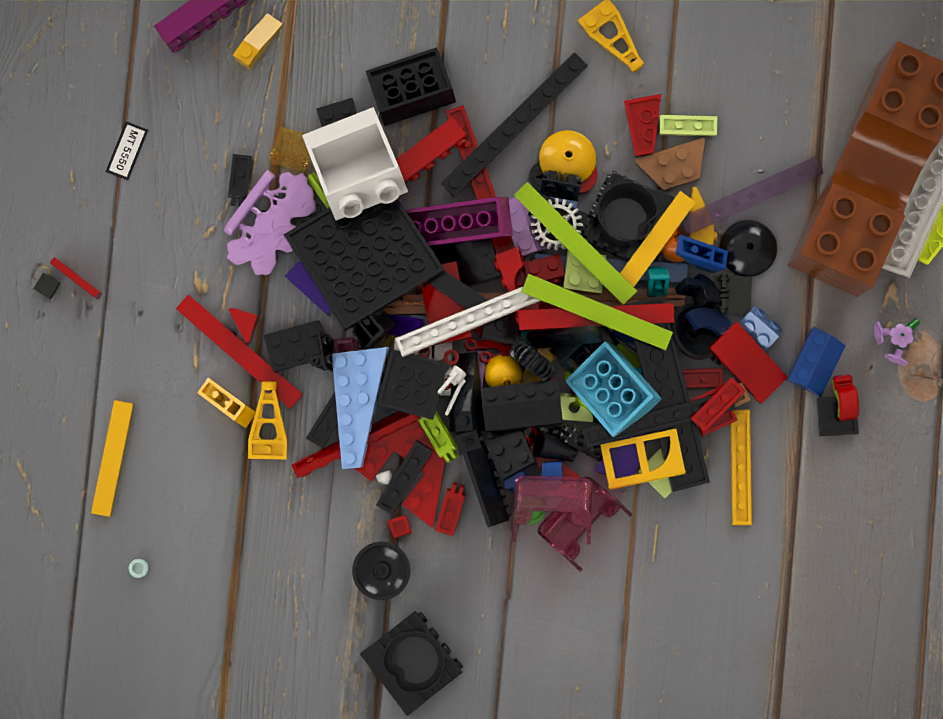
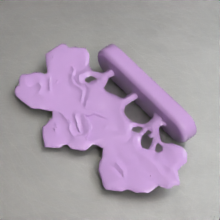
(269, 226)

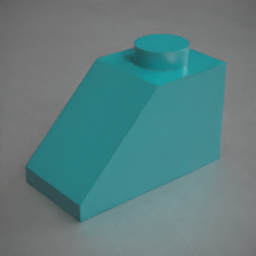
(657, 281)

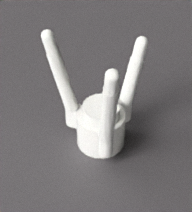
(453, 376)

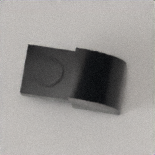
(701, 289)

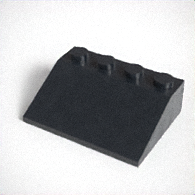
(411, 86)
(473, 260)
(486, 487)

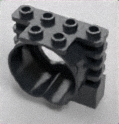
(617, 187)
(406, 694)

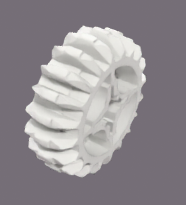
(570, 214)

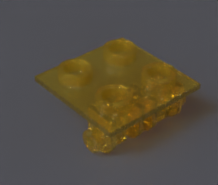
(290, 150)

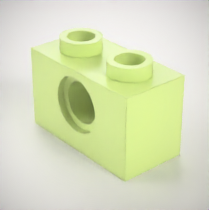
(582, 415)

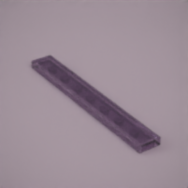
(752, 195)

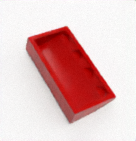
(440, 306)

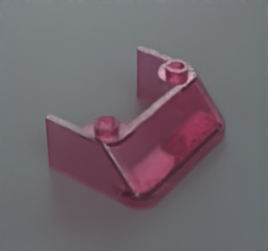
(552, 495)
(563, 533)

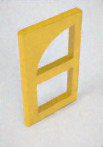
(670, 467)

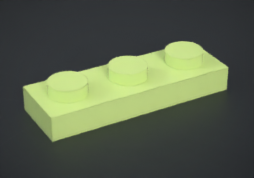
(688, 125)

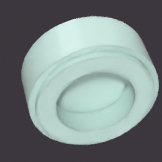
(138, 568)

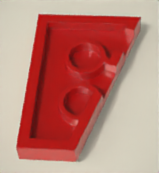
(642, 122)

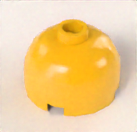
(503, 371)

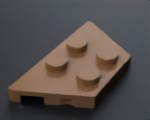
(674, 165)

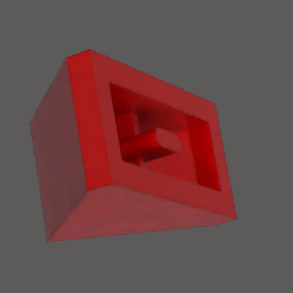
(245, 322)

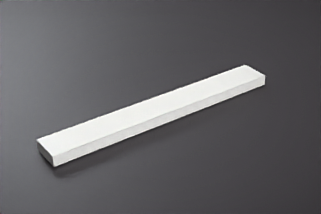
(464, 321)

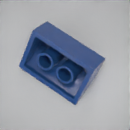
(816, 361)

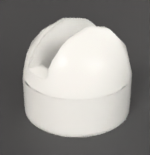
(384, 478)

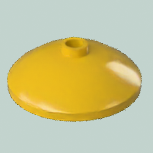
(553, 156)

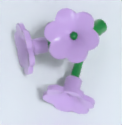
(900, 335)

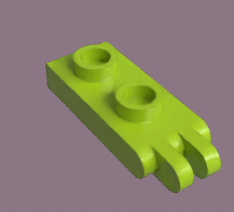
(439, 437)

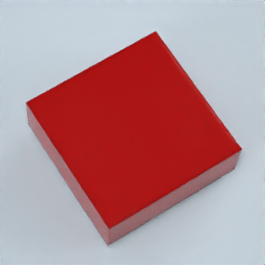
(399, 526)

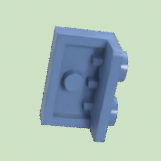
(761, 327)

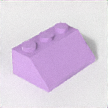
(522, 230)

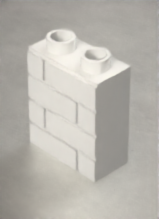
(355, 164)

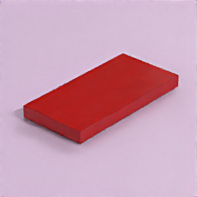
(748, 362)

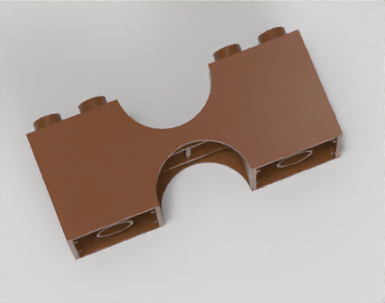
(875, 174)

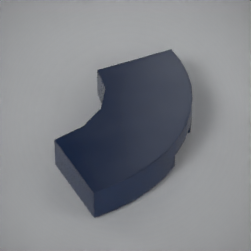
(708, 319)

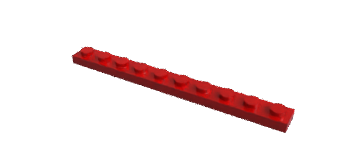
(481, 183)

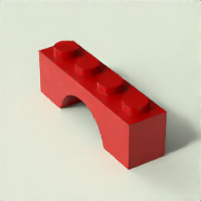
(511, 264)

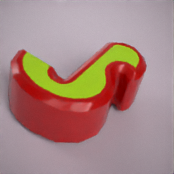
(846, 396)

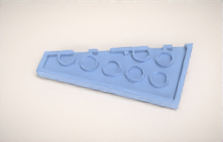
(356, 392)

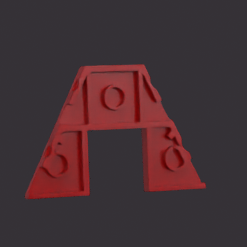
(425, 495)

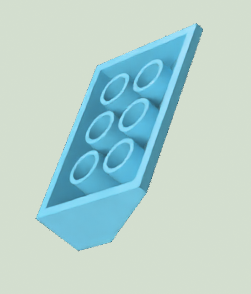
(612, 389)

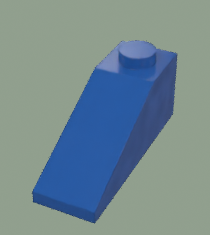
(701, 254)

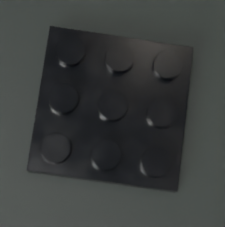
(412, 384)

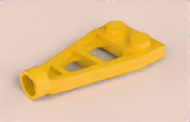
(597, 18)
(268, 448)

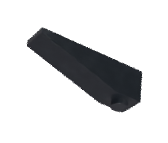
(468, 408)

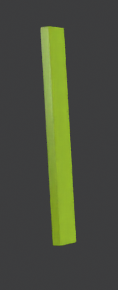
(575, 243)
(596, 312)

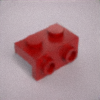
(546, 268)

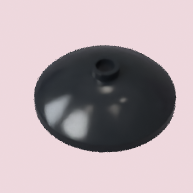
(745, 261)
(698, 343)
(379, 585)

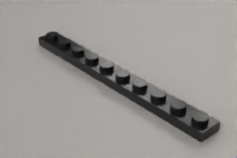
(514, 124)

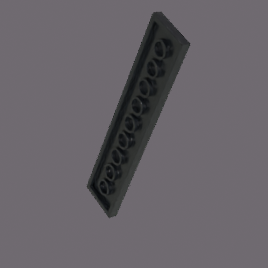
(665, 376)

